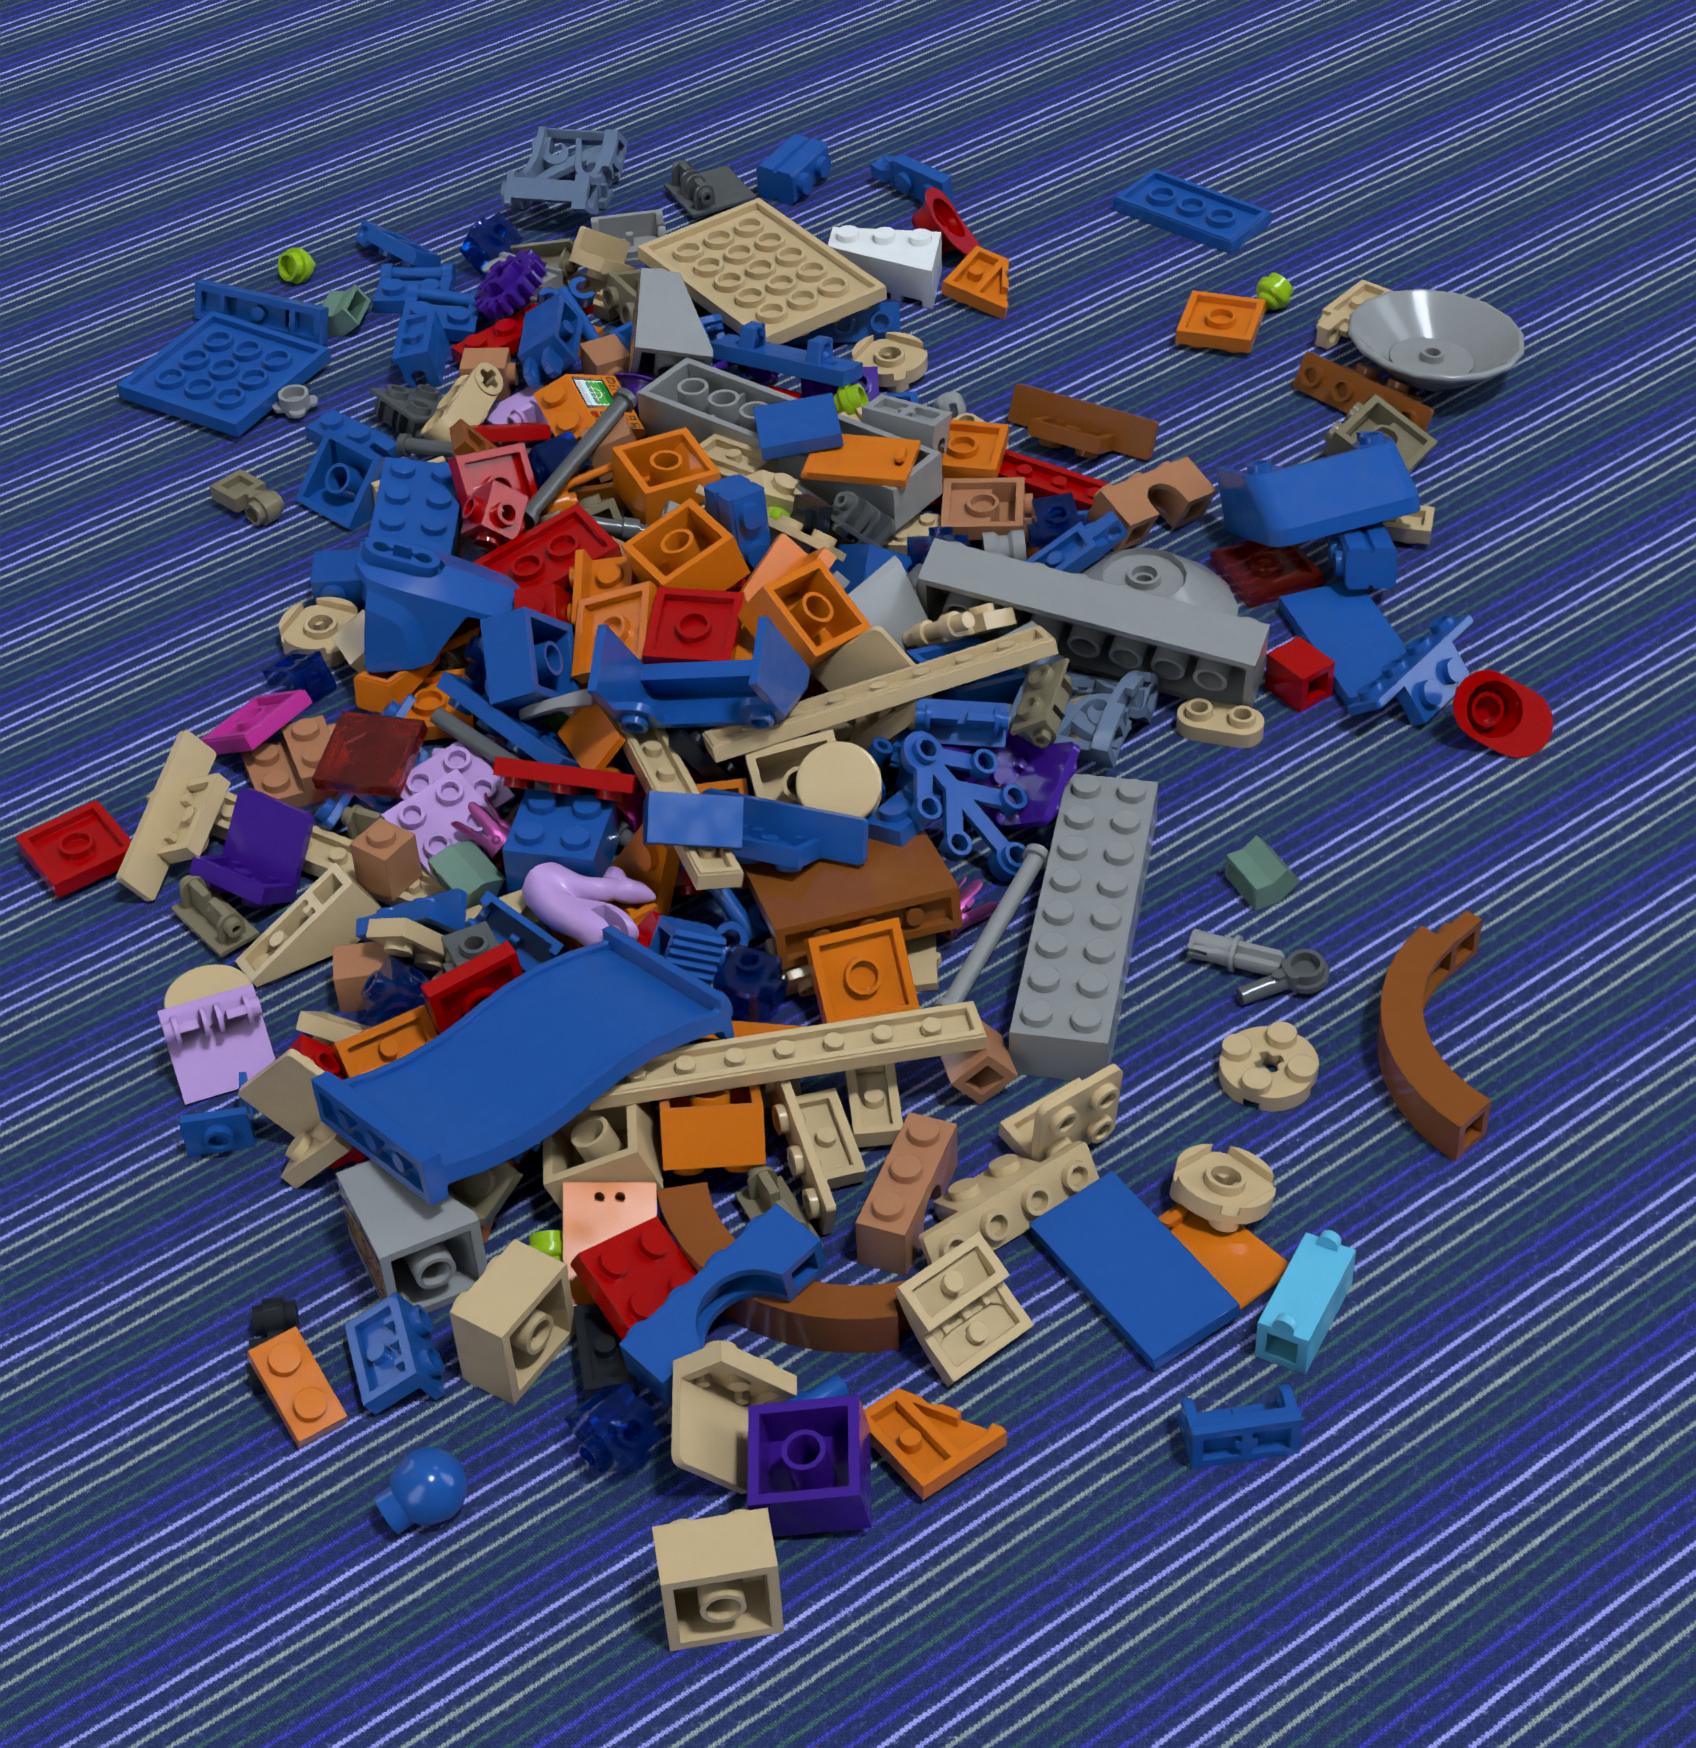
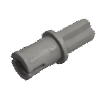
(1234, 953)

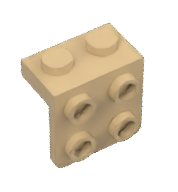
(862, 659)
(1072, 1113)
(712, 1409)

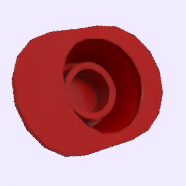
(941, 216)
(1502, 714)

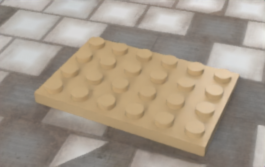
(764, 270)

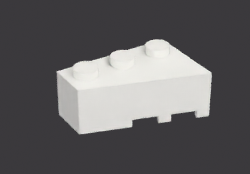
(900, 259)

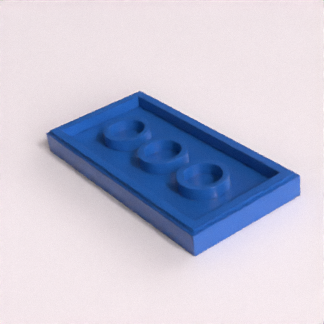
(1192, 211)
(1347, 630)
(1134, 1270)

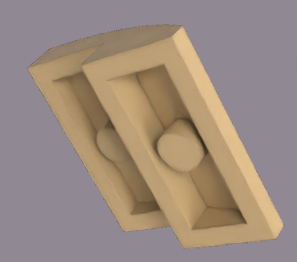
(962, 1308)

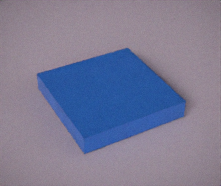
(798, 426)

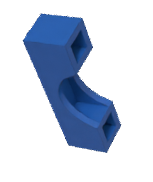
(768, 1259)

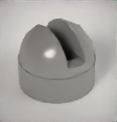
(949, 400)

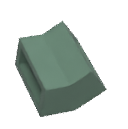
(345, 310)
(466, 868)
(1259, 874)

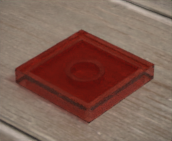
(1264, 572)
(370, 754)

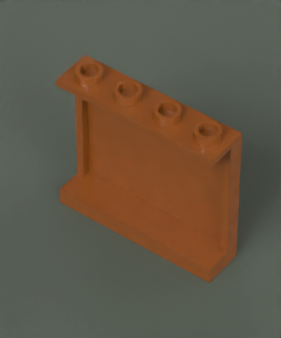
(840, 895)

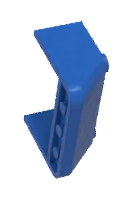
(1319, 495)
(698, 693)

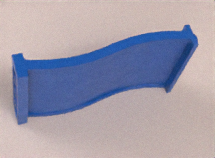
(521, 1063)

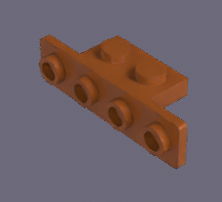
(1347, 385)
(1081, 424)

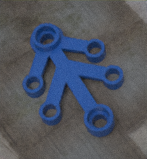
(962, 800)

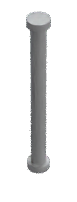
(1035, 859)

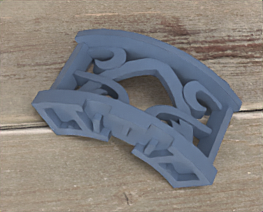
(590, 188)
(1101, 716)

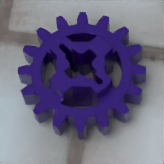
(510, 284)

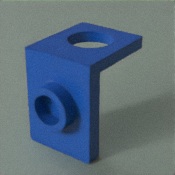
(220, 1129)

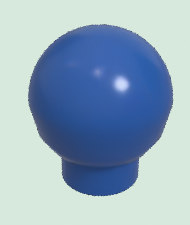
(423, 1489)

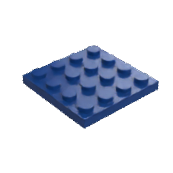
(223, 373)

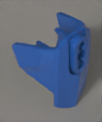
(420, 600)

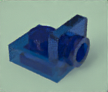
(302, 671)

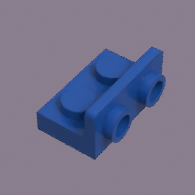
(438, 912)
(394, 1353)

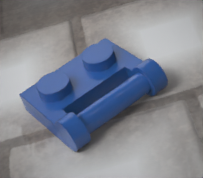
(394, 281)
(456, 321)

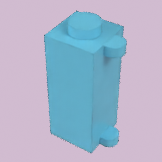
(1305, 1302)

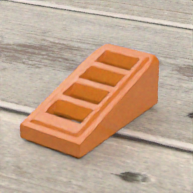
(377, 689)

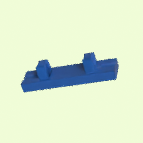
(263, 309)
(812, 364)

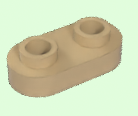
(1220, 723)

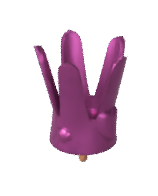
(495, 830)
(967, 900)

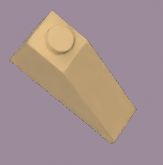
(309, 928)

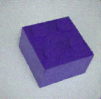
(810, 1465)

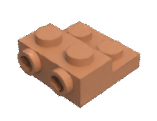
(986, 506)
(287, 765)

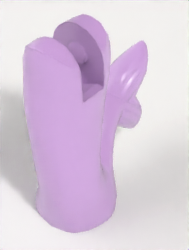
(580, 904)

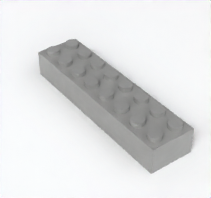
(723, 404)
(1103, 624)
(1084, 928)

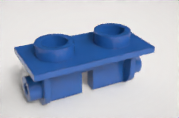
(963, 722)

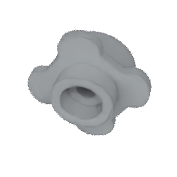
(294, 401)

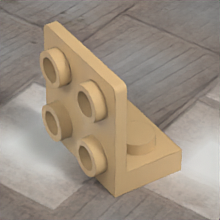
(287, 1097)

